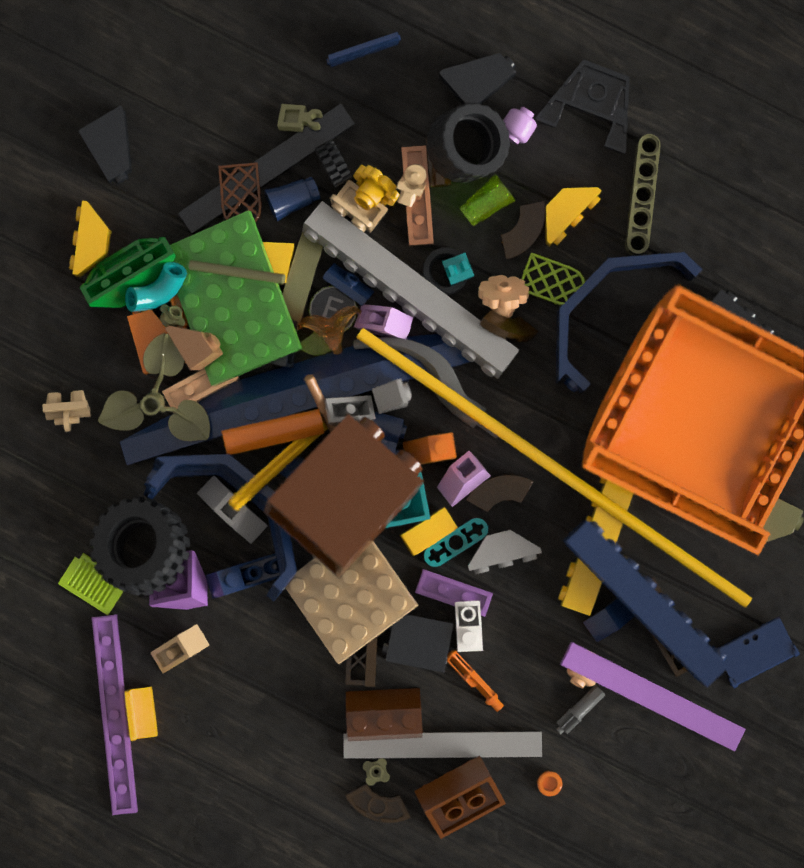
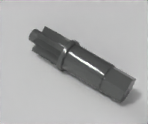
(579, 710)

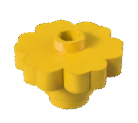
(374, 188)

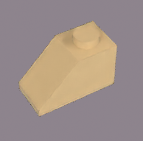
(179, 648)

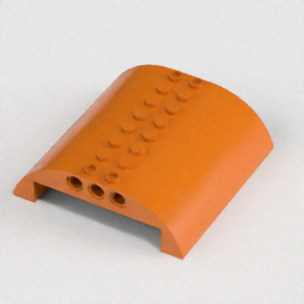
(703, 418)

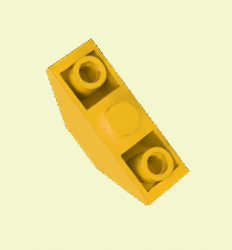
(566, 210)
(90, 240)

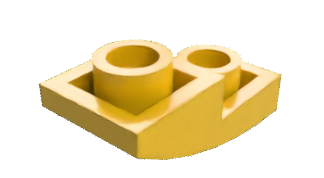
(428, 531)

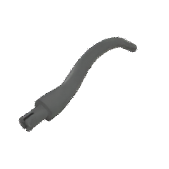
(437, 367)

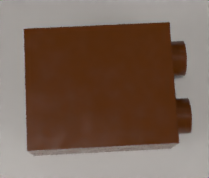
(345, 493)

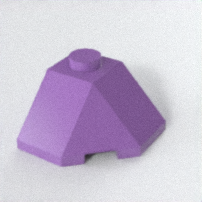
(187, 591)

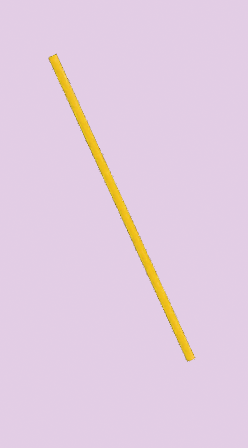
(554, 467)

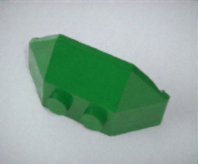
(129, 267)

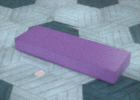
(451, 591)

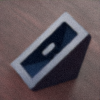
(608, 620)

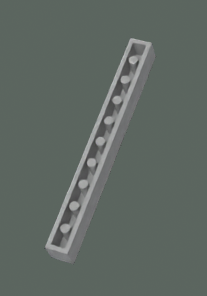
(409, 290)

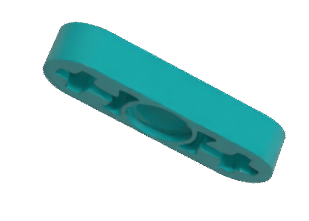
(474, 537)

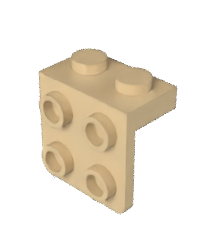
(361, 218)

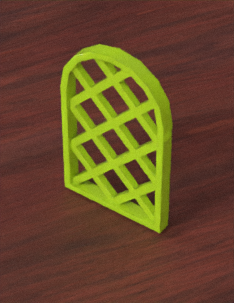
(563, 267)

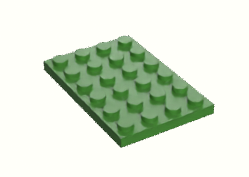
(241, 312)

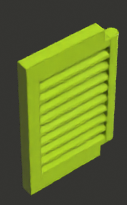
(88, 584)

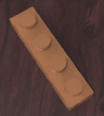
(419, 215)

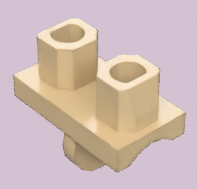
(412, 184)
(66, 412)

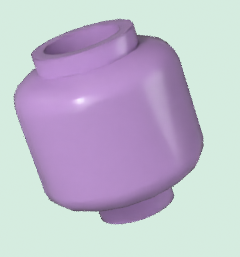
(519, 125)

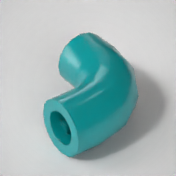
(158, 292)

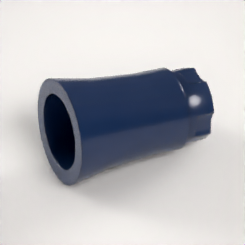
(291, 197)

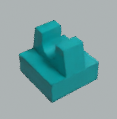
(458, 269)

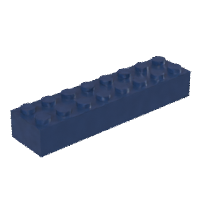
(645, 603)

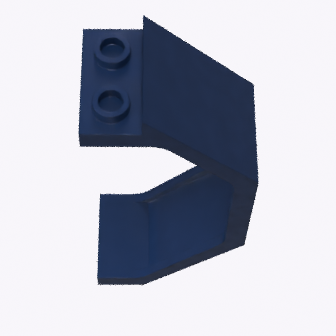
(574, 379)
(236, 476)

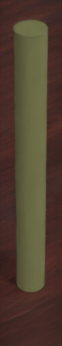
(237, 272)

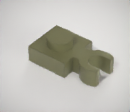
(296, 117)

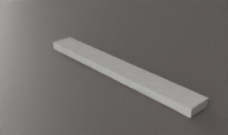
(450, 745)

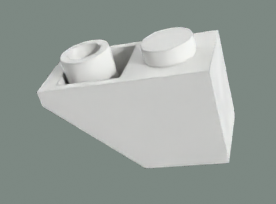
(468, 626)

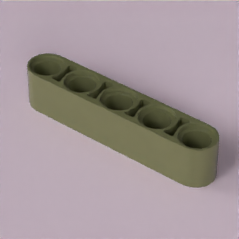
(646, 183)

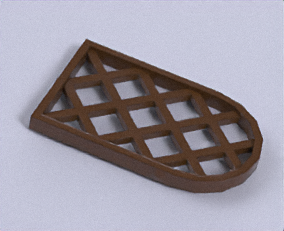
(239, 184)

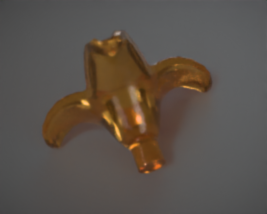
(331, 328)

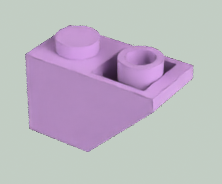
(462, 478)

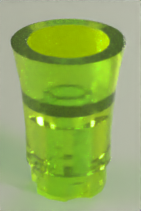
(486, 201)

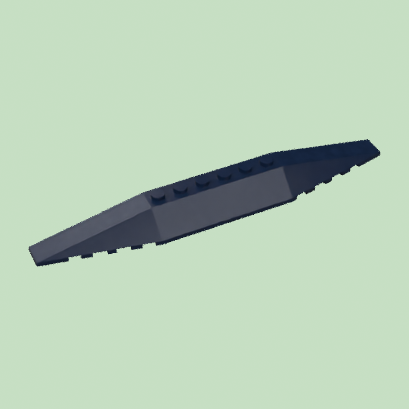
(285, 393)

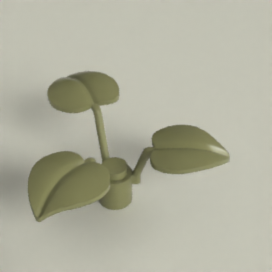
(123, 413)

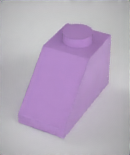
(384, 321)

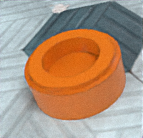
(549, 783)

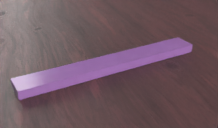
(652, 696)
(114, 715)

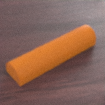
(272, 432)

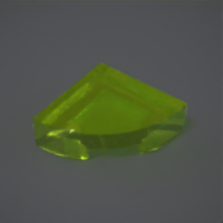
(315, 345)

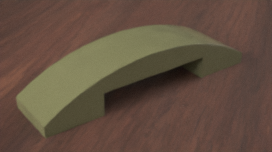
(301, 277)

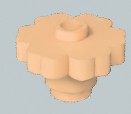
(503, 294)

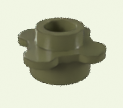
(171, 316)
(380, 765)

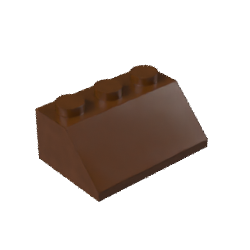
(383, 714)
(459, 797)

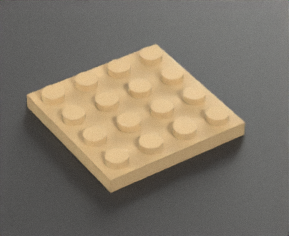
(354, 607)

